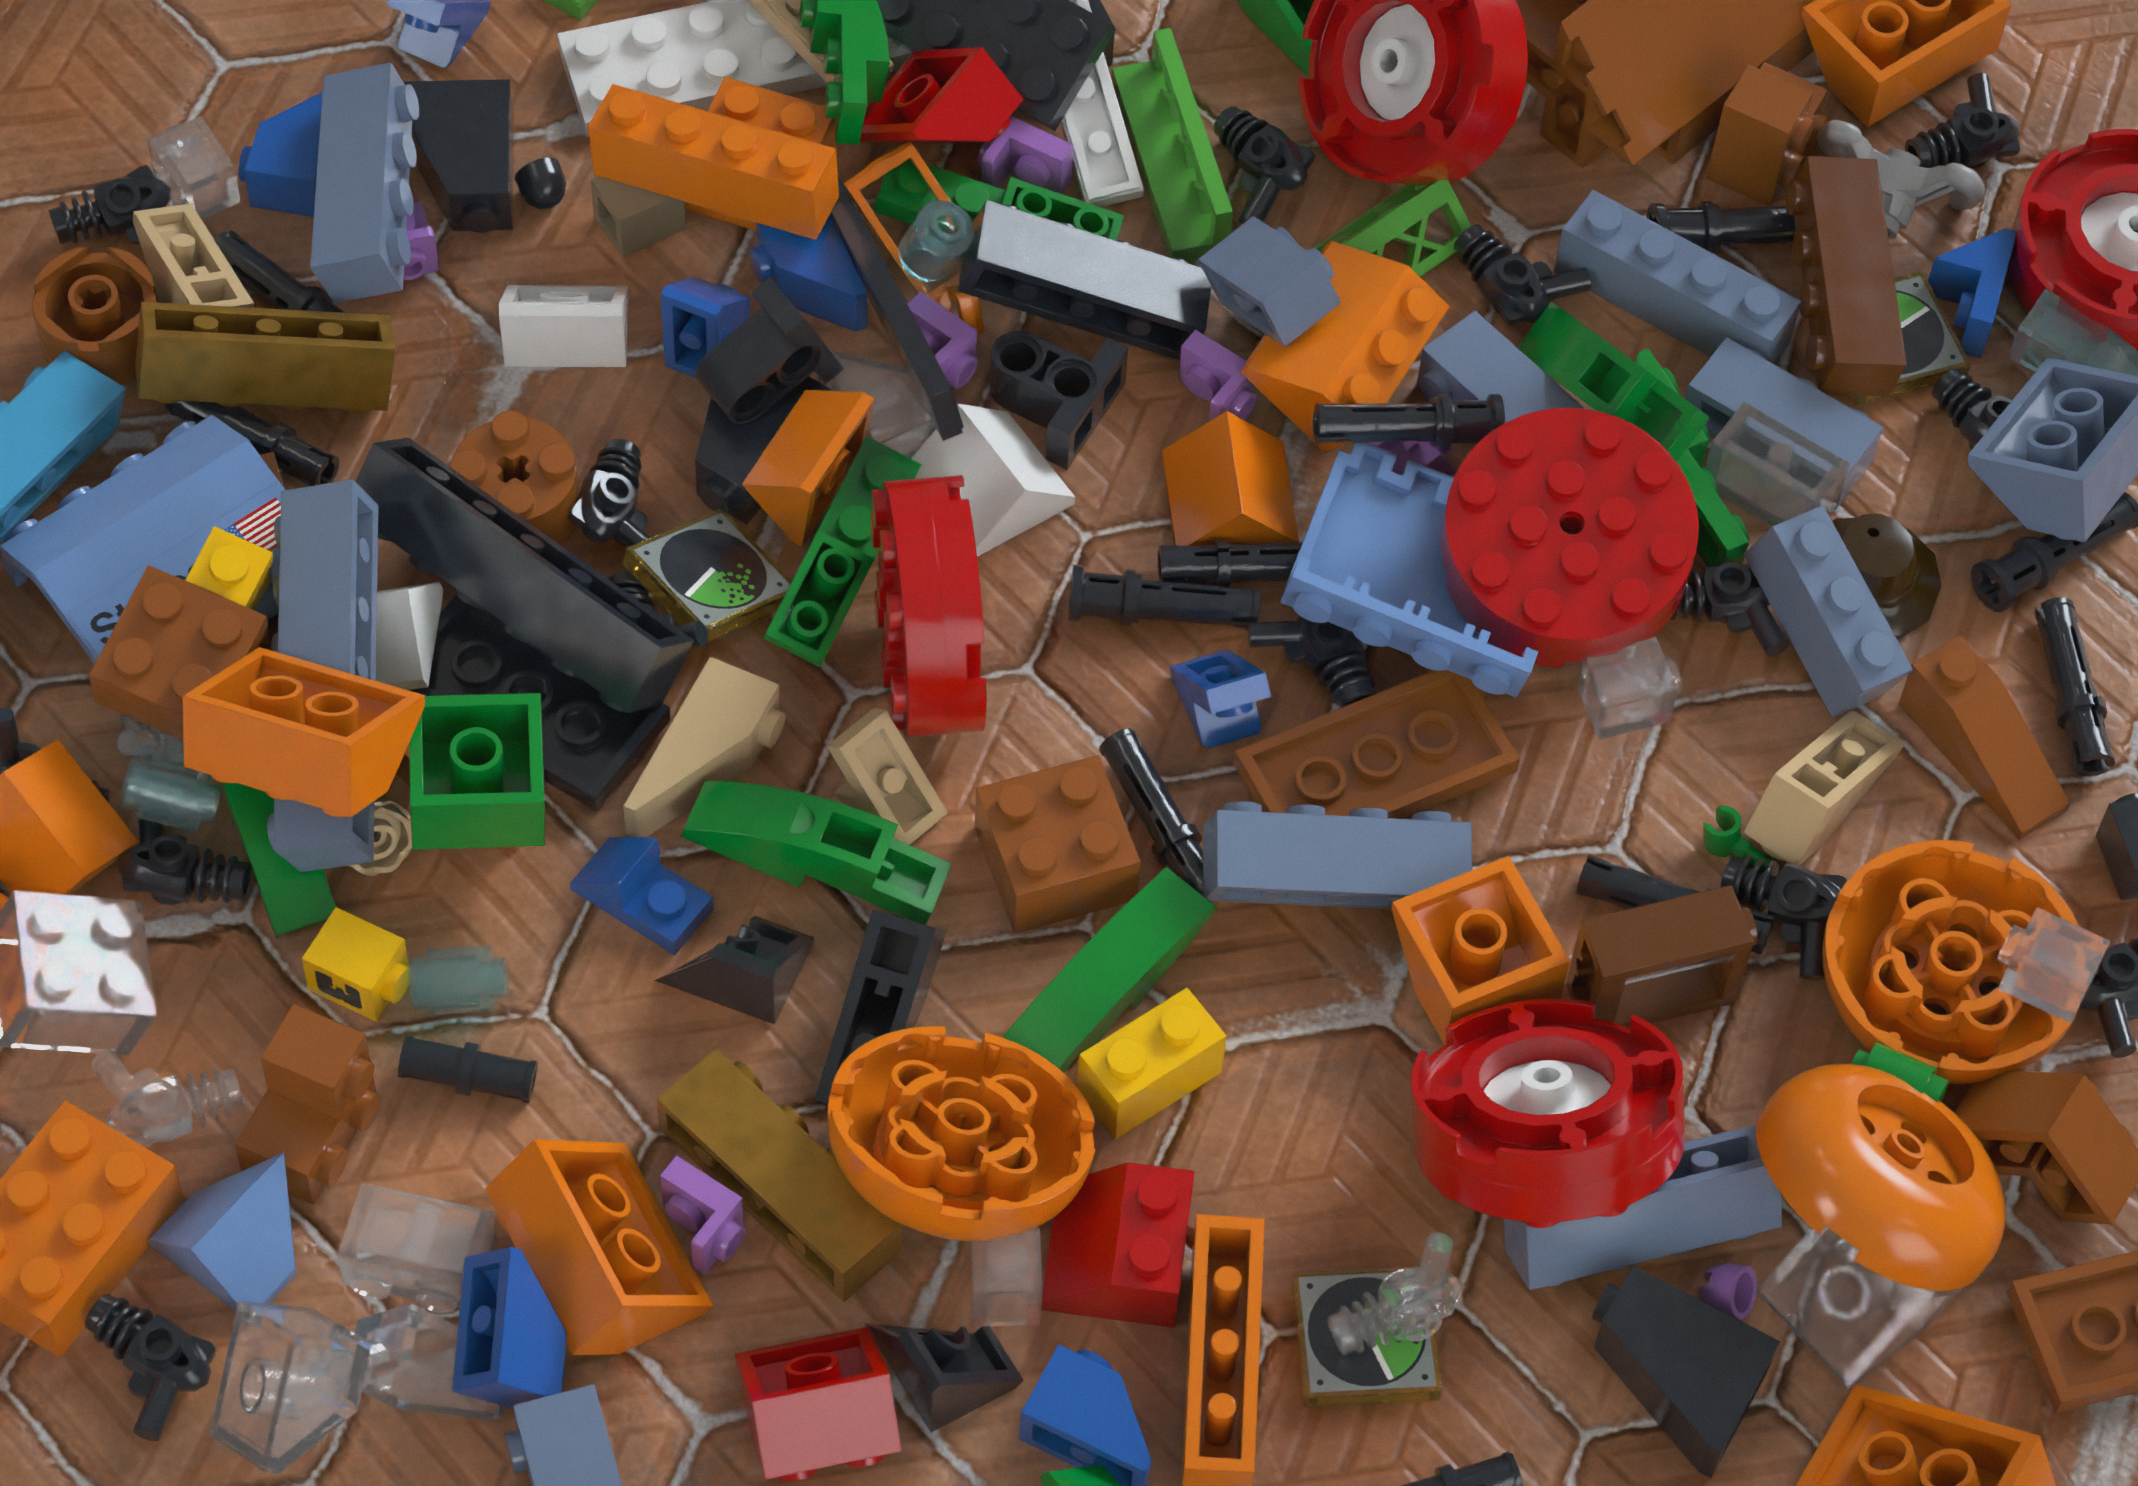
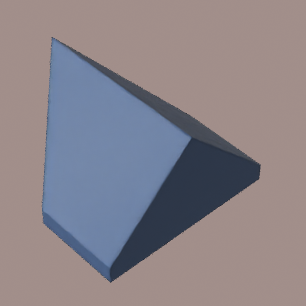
(235, 1235)

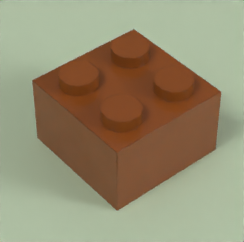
(168, 645)
(1056, 844)

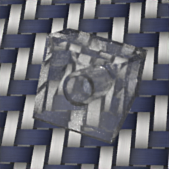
(1844, 1309)
(287, 1382)

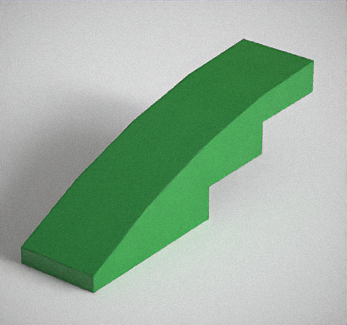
(290, 897)
(1113, 970)

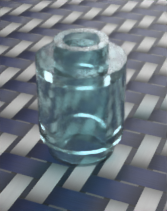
(936, 241)
(169, 793)
(458, 980)

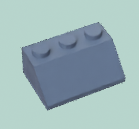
(2063, 448)

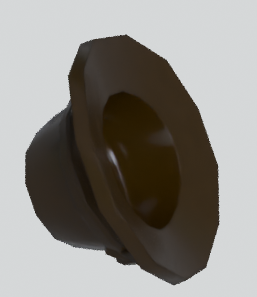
(1895, 568)

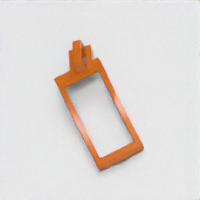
(967, 305)

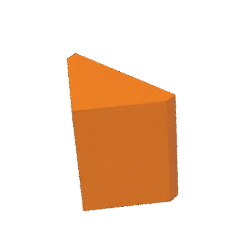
(809, 459)
(1229, 485)
(55, 825)

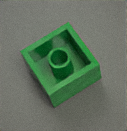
(478, 772)

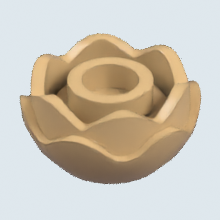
(393, 838)

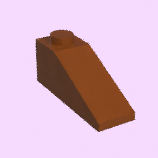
(1983, 735)

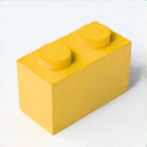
(1151, 1063)

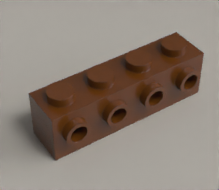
(1846, 276)

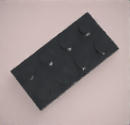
(1037, 44)
(583, 739)

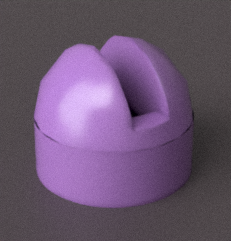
(1730, 1289)

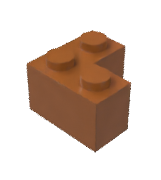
(1765, 132)
(313, 1101)
(2058, 1137)

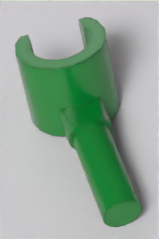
(1730, 839)

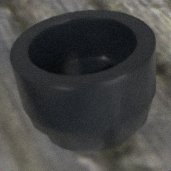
(541, 183)

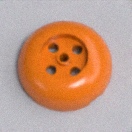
(1953, 917)
(959, 1133)
(1885, 1174)

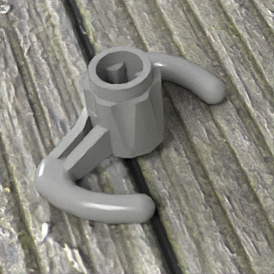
(1901, 178)

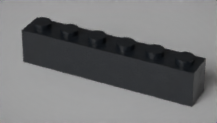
(522, 577)

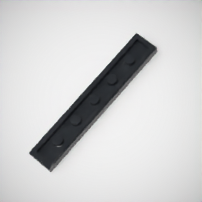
(897, 319)

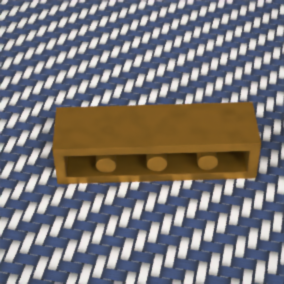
(264, 357)
(779, 1172)

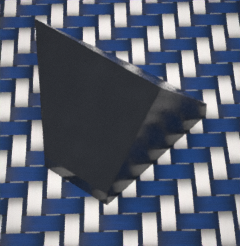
(747, 970)
(947, 1370)

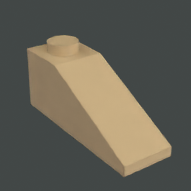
(186, 259)
(710, 739)
(1821, 788)

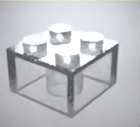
(74, 973)

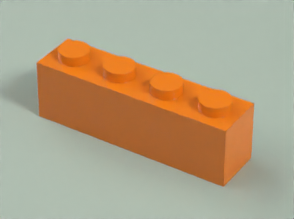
(714, 161)
(1223, 1351)

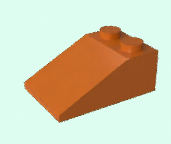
(1912, 1443)

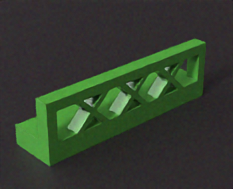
(1173, 151)
(1399, 212)

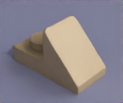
(885, 776)

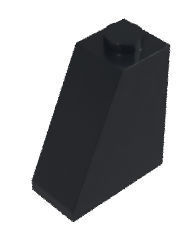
(467, 150)
(731, 451)
(1683, 1362)

